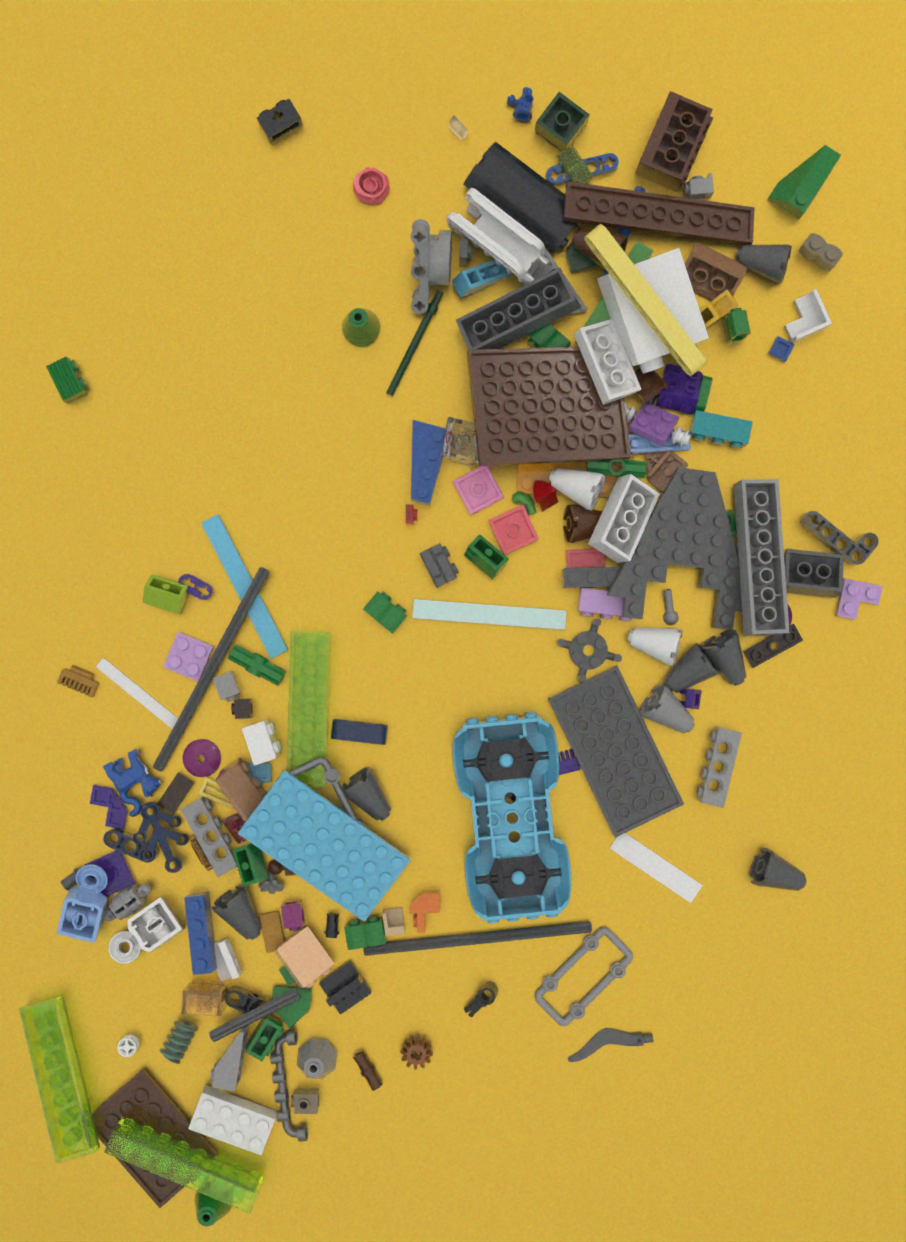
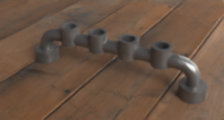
(281, 1096)

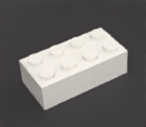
(624, 518)
(233, 1120)

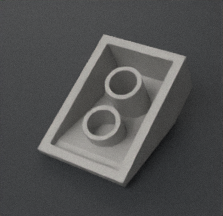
(228, 1070)

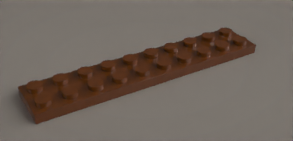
(658, 213)

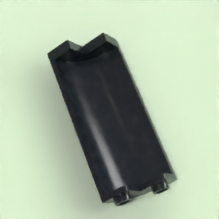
(522, 195)

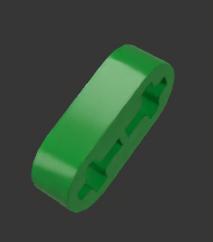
(704, 393)

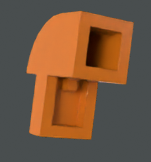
(424, 903)

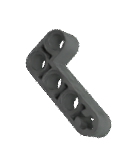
(835, 534)

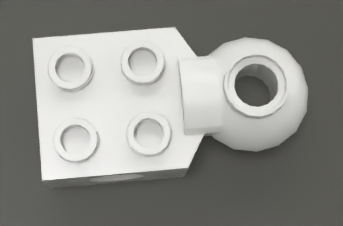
(146, 931)

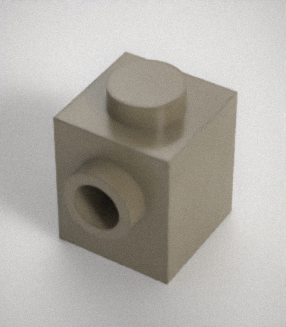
(305, 1101)

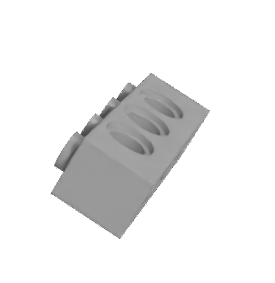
(718, 796)
(191, 813)

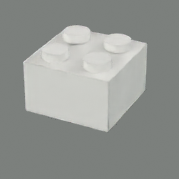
(262, 742)

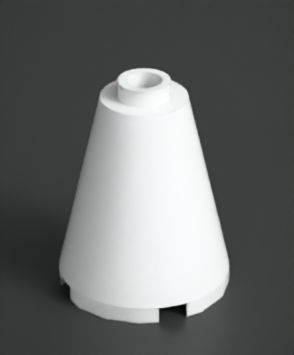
(578, 485)
(657, 642)

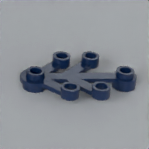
(159, 835)

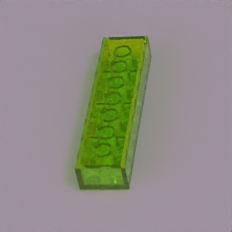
(308, 703)
(59, 1079)
(184, 1164)

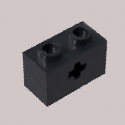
(276, 129)

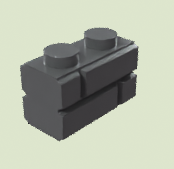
(439, 565)

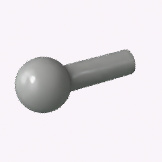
(670, 616)

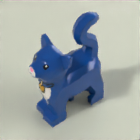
(128, 778)

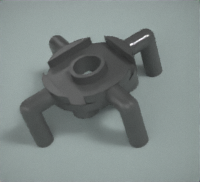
(600, 650)

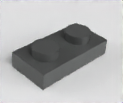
(465, 252)

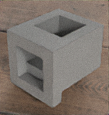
(699, 187)

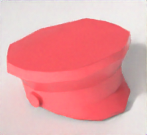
(371, 186)

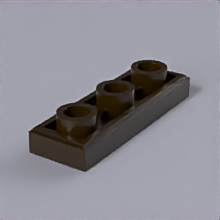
(762, 651)

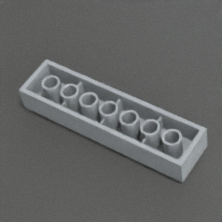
(761, 557)

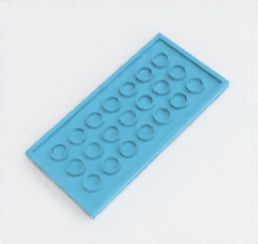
(324, 845)

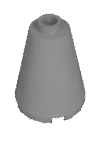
(667, 710)

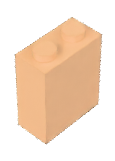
(304, 957)

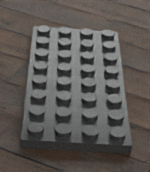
(616, 751)

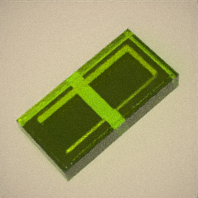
(574, 165)

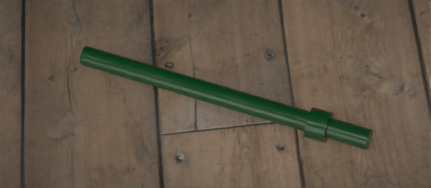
(432, 309)

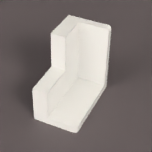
(812, 320)

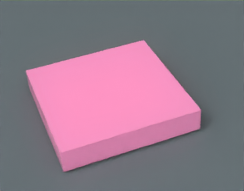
(478, 489)

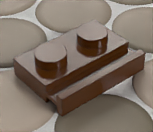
(650, 384)

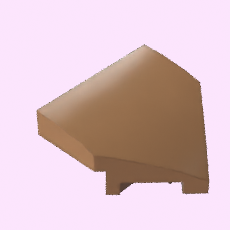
(661, 468)

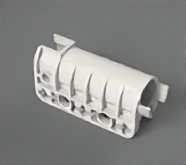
(499, 236)

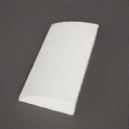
(607, 361)

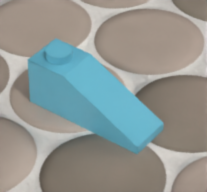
(479, 277)

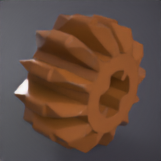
(413, 1058)

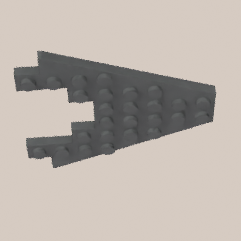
(690, 531)

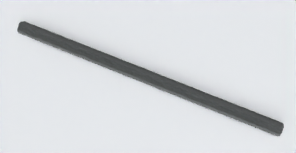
(211, 669)
(479, 938)

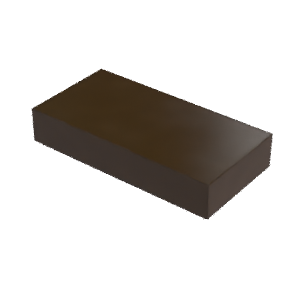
(176, 793)

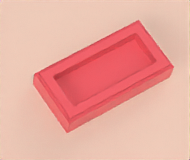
(584, 558)

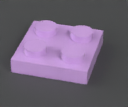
(188, 656)

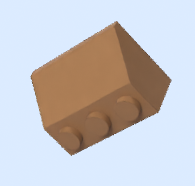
(713, 272)
(241, 787)

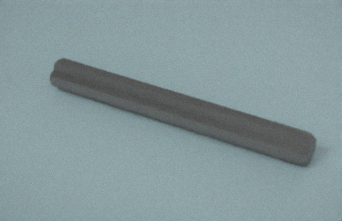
(254, 1015)

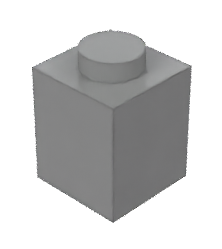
(227, 686)

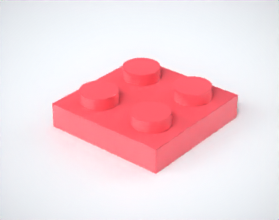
(513, 529)

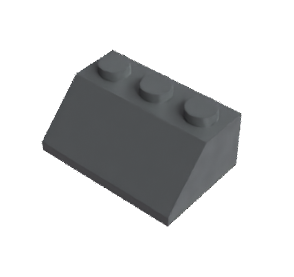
(813, 573)

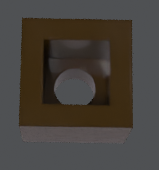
(242, 708)

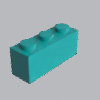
(720, 429)

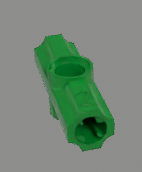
(633, 467)
(256, 664)

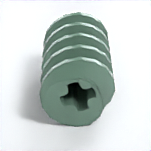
(179, 1041)

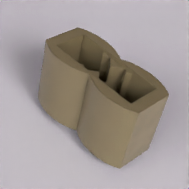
(823, 254)

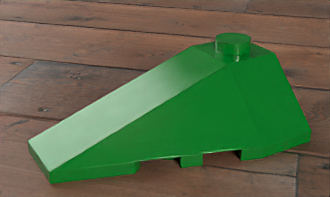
(801, 185)

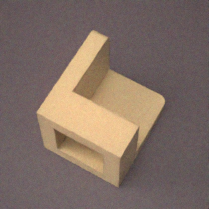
(393, 921)

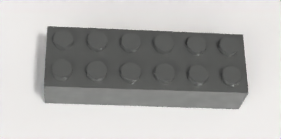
(518, 312)

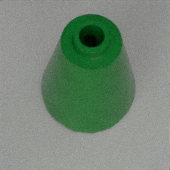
(361, 327)
(209, 1209)

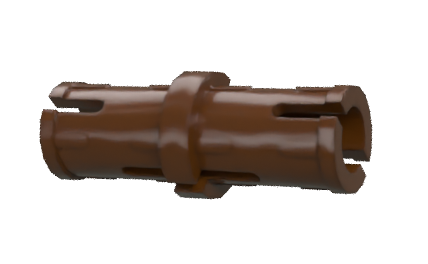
(367, 1070)

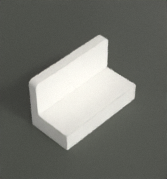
(226, 960)

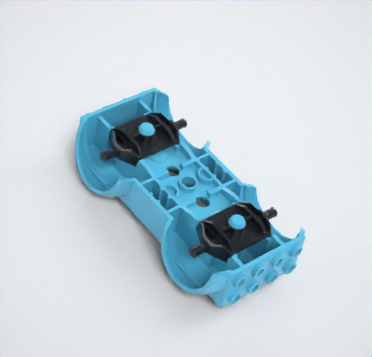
(503, 875)

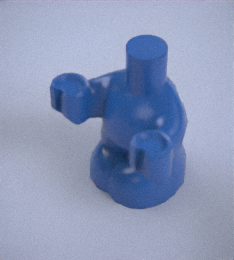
(523, 105)

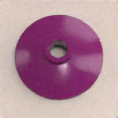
(211, 756)

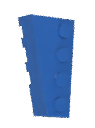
(426, 460)

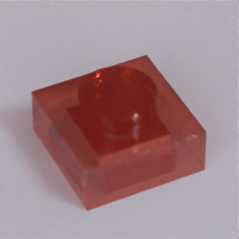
(411, 514)

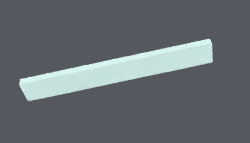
(489, 614)

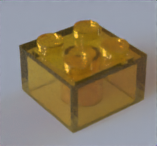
(204, 998)

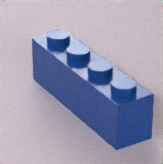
(200, 933)

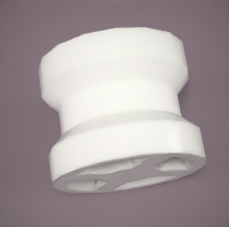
(125, 1048)

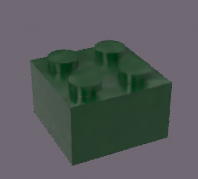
(561, 121)

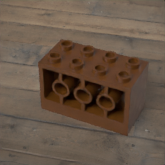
(675, 142)

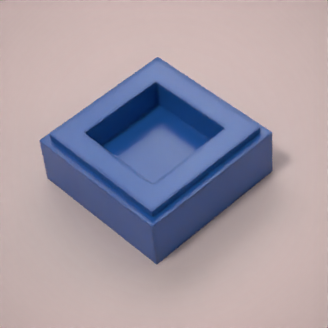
(781, 349)

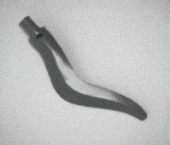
(610, 1036)

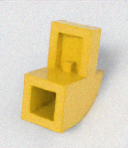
(718, 308)

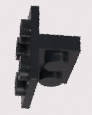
(344, 988)

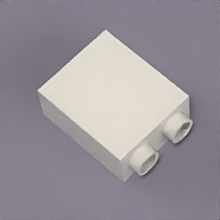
(672, 284)

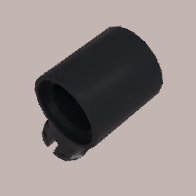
(481, 999)

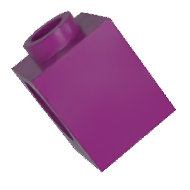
(293, 915)

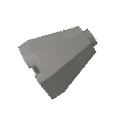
(316, 1058)

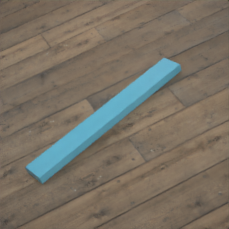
(241, 581)

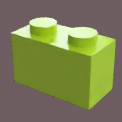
(165, 594)

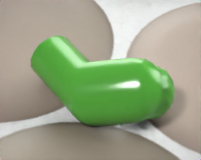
(527, 500)

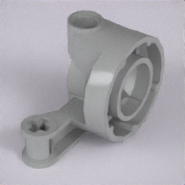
(434, 262)

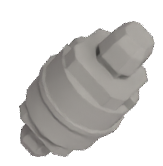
(127, 902)

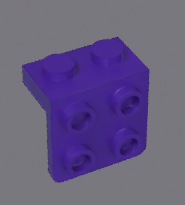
(682, 390)

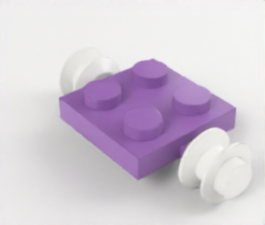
(656, 425)

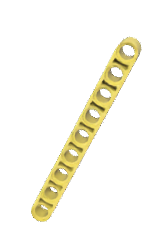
(645, 299)

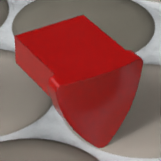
(544, 494)

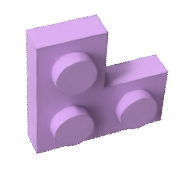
(854, 593)

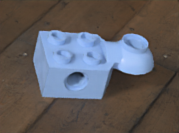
(84, 905)

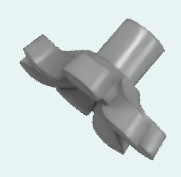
(270, 885)

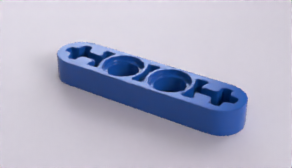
(605, 168)

